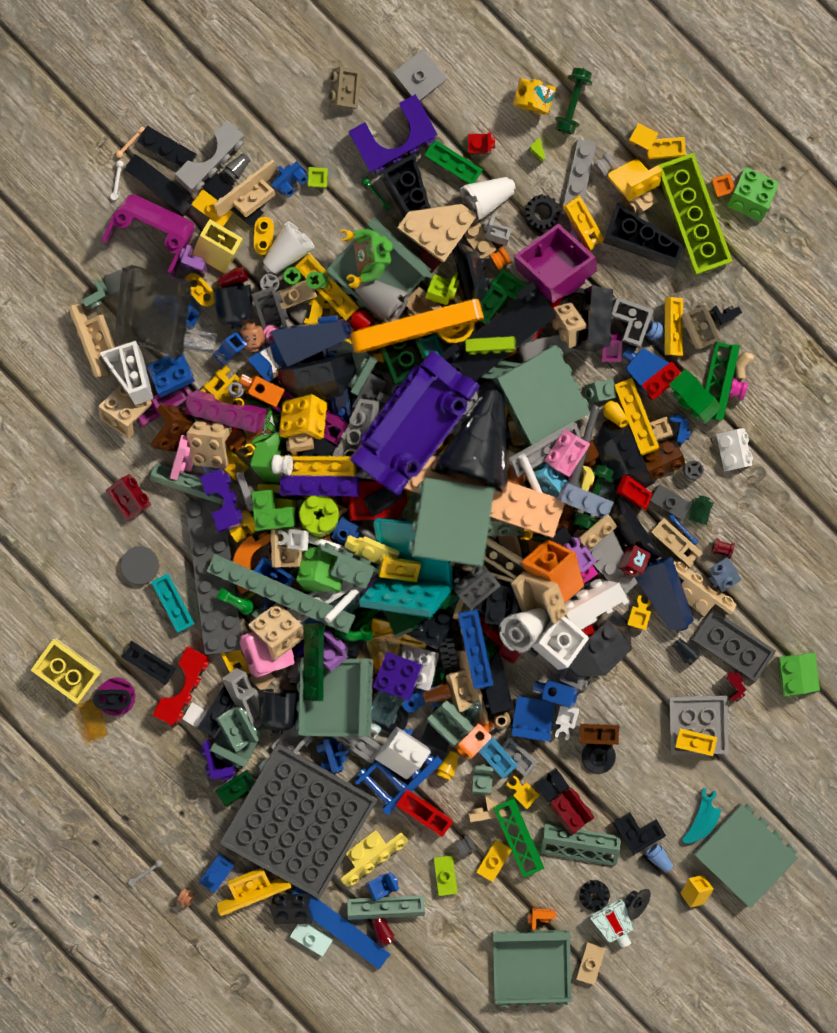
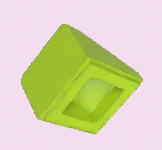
(537, 150)

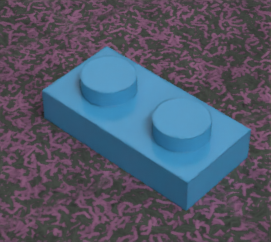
(498, 758)

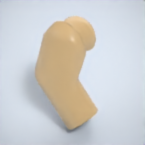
(742, 361)

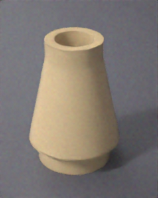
(496, 716)

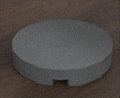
(140, 565)

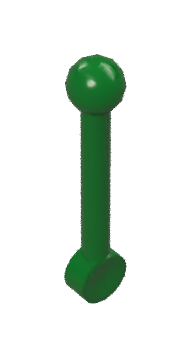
(386, 206)

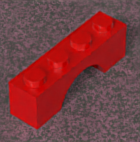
(170, 708)

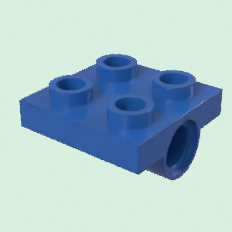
(170, 374)

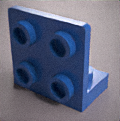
(533, 718)

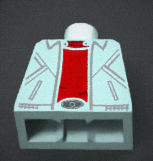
(614, 922)

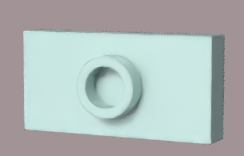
(311, 938)

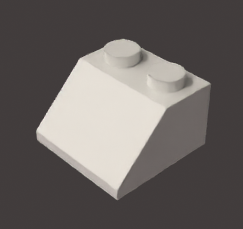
(560, 643)
(402, 753)

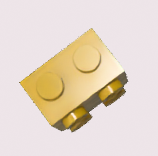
(635, 179)
(303, 416)

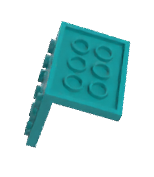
(403, 596)

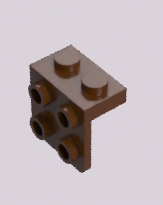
(176, 425)

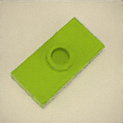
(445, 875)

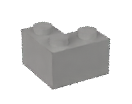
(637, 320)

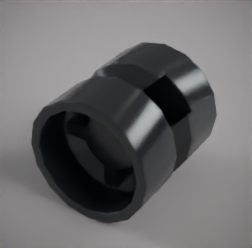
(551, 785)

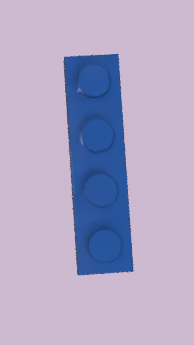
(475, 649)

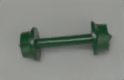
(580, 77)
(601, 474)

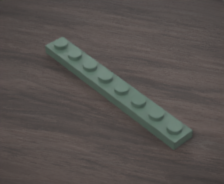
(278, 592)

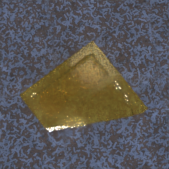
(380, 645)

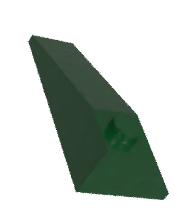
(404, 623)

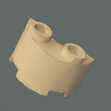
(419, 304)

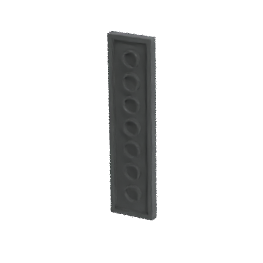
(218, 619)

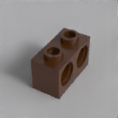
(599, 734)

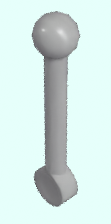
(132, 881)

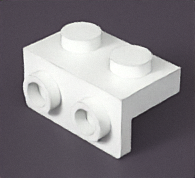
(734, 449)

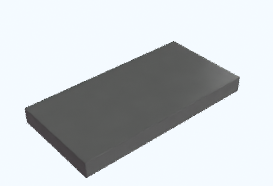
(733, 645)

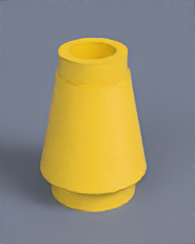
(615, 414)
(448, 766)

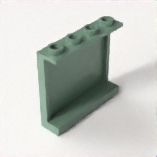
(403, 271)
(542, 395)
(452, 522)
(345, 702)
(746, 855)
(532, 967)

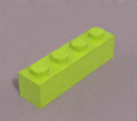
(488, 345)

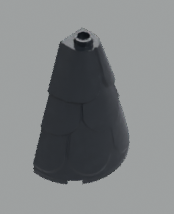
(479, 444)

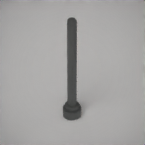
(587, 437)

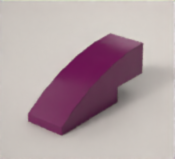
(174, 398)

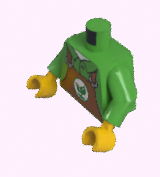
(371, 255)
(271, 421)

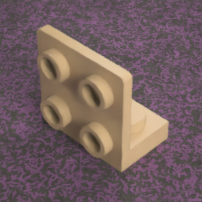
(121, 412)
(277, 630)

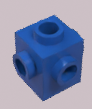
(347, 526)

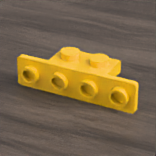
(250, 889)

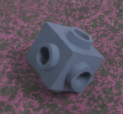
(724, 575)

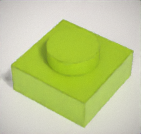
(317, 177)

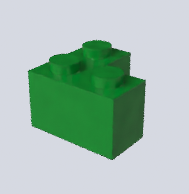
(694, 397)

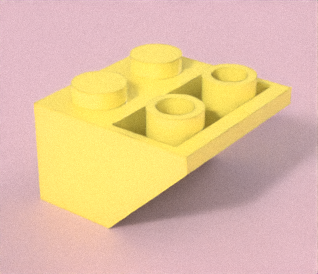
(217, 246)

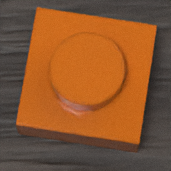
(723, 185)

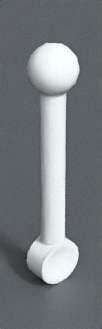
(114, 196)

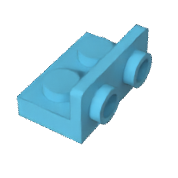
(550, 480)

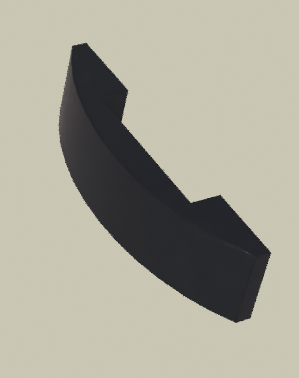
(159, 184)

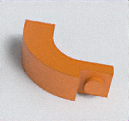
(247, 550)

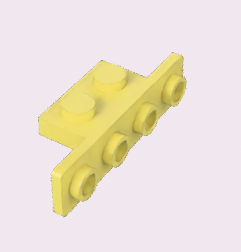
(369, 854)

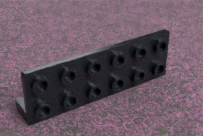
(518, 320)

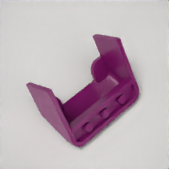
(178, 228)

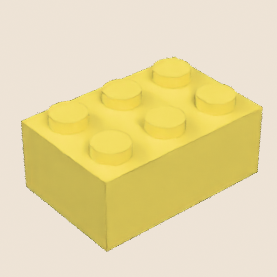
(66, 671)

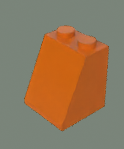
(556, 565)

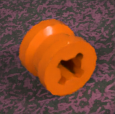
(500, 258)

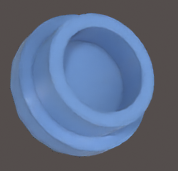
(655, 330)

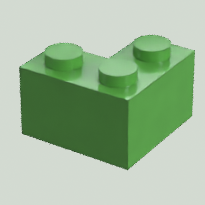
(266, 514)

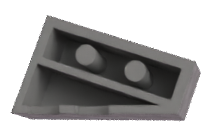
(608, 558)

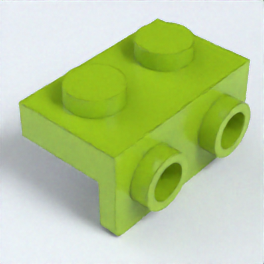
(442, 288)

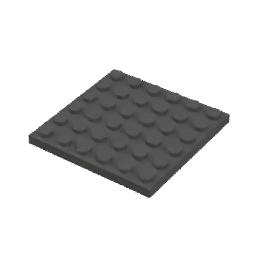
(298, 820)

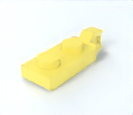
(370, 549)

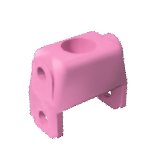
(259, 658)

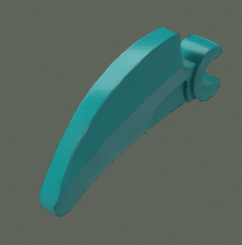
(705, 819)

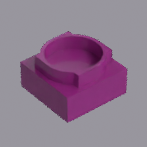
(556, 263)

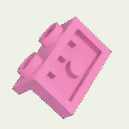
(567, 452)
(182, 459)

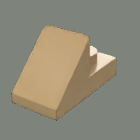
(480, 814)

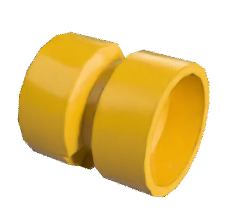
(248, 526)

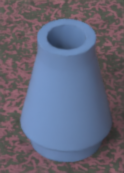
(659, 857)

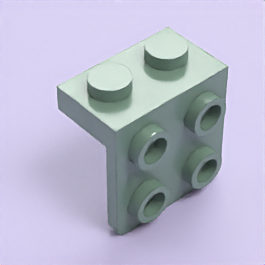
(240, 758)

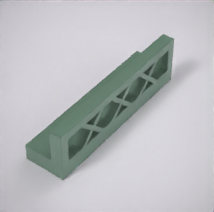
(581, 842)

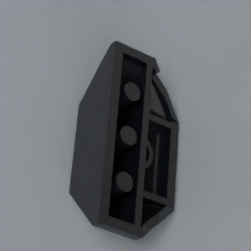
(471, 272)
(321, 377)
(620, 454)
(630, 528)
(603, 648)

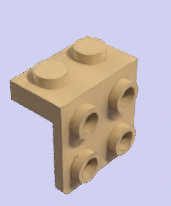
(208, 444)

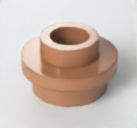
(185, 898)

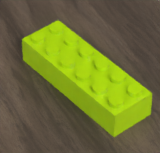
(694, 214)

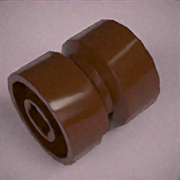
(567, 518)

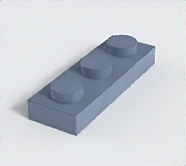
(584, 500)

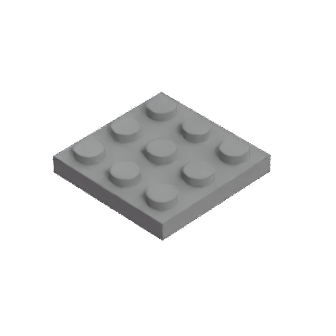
(701, 715)

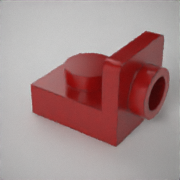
(480, 143)

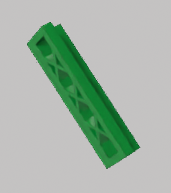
(727, 378)
(525, 834)

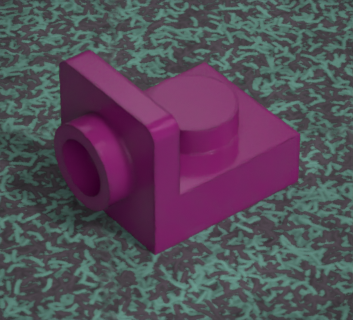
(614, 350)

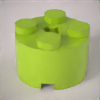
(316, 505)

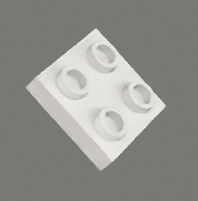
(427, 659)

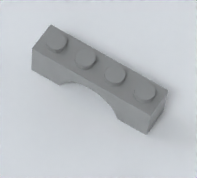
(194, 174)

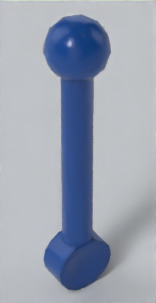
(693, 540)

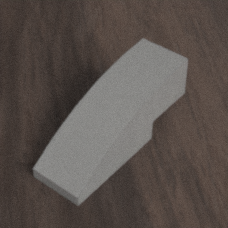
(243, 695)

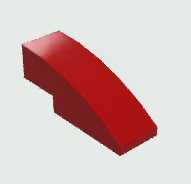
(424, 812)

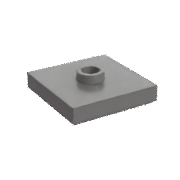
(420, 75)

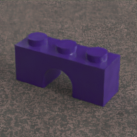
(218, 484)

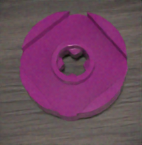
(118, 683)

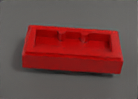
(634, 492)

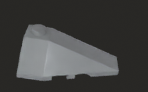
(361, 419)

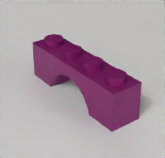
(240, 416)

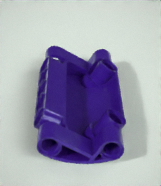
(414, 423)

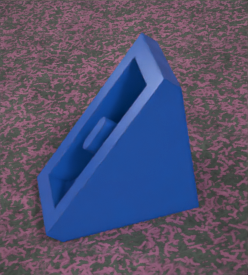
(276, 573)

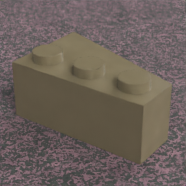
(500, 562)

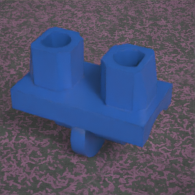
(288, 177)
(335, 754)

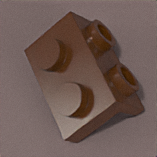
(664, 459)

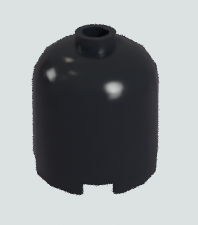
(234, 305)
(278, 710)

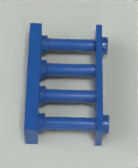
(419, 776)

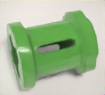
(288, 272)
(322, 278)

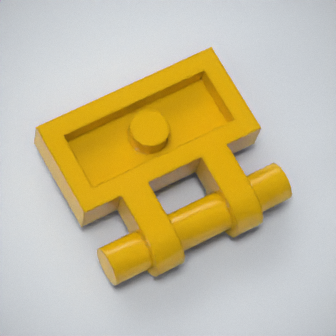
(222, 394)

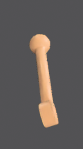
(119, 154)

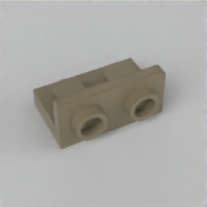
(344, 87)

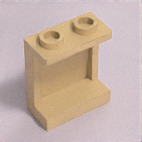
(539, 593)

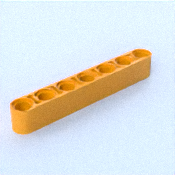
(416, 326)

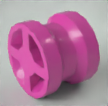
(738, 389)

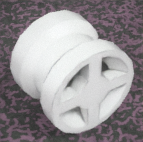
(282, 464)

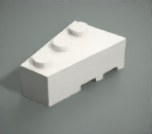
(129, 369)
(593, 601)

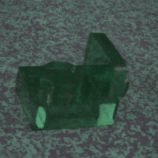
(700, 510)

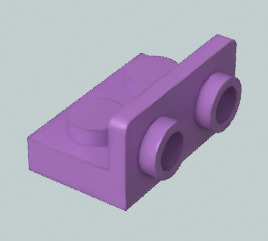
(193, 262)
(333, 651)

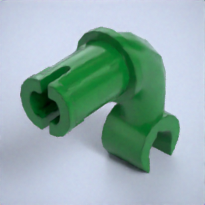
(244, 605)
(364, 634)

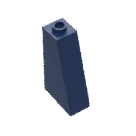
(308, 339)
(666, 593)

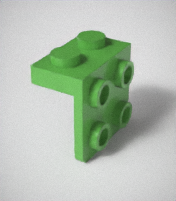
(753, 194)

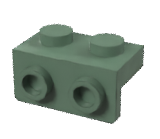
(450, 723)
(237, 728)

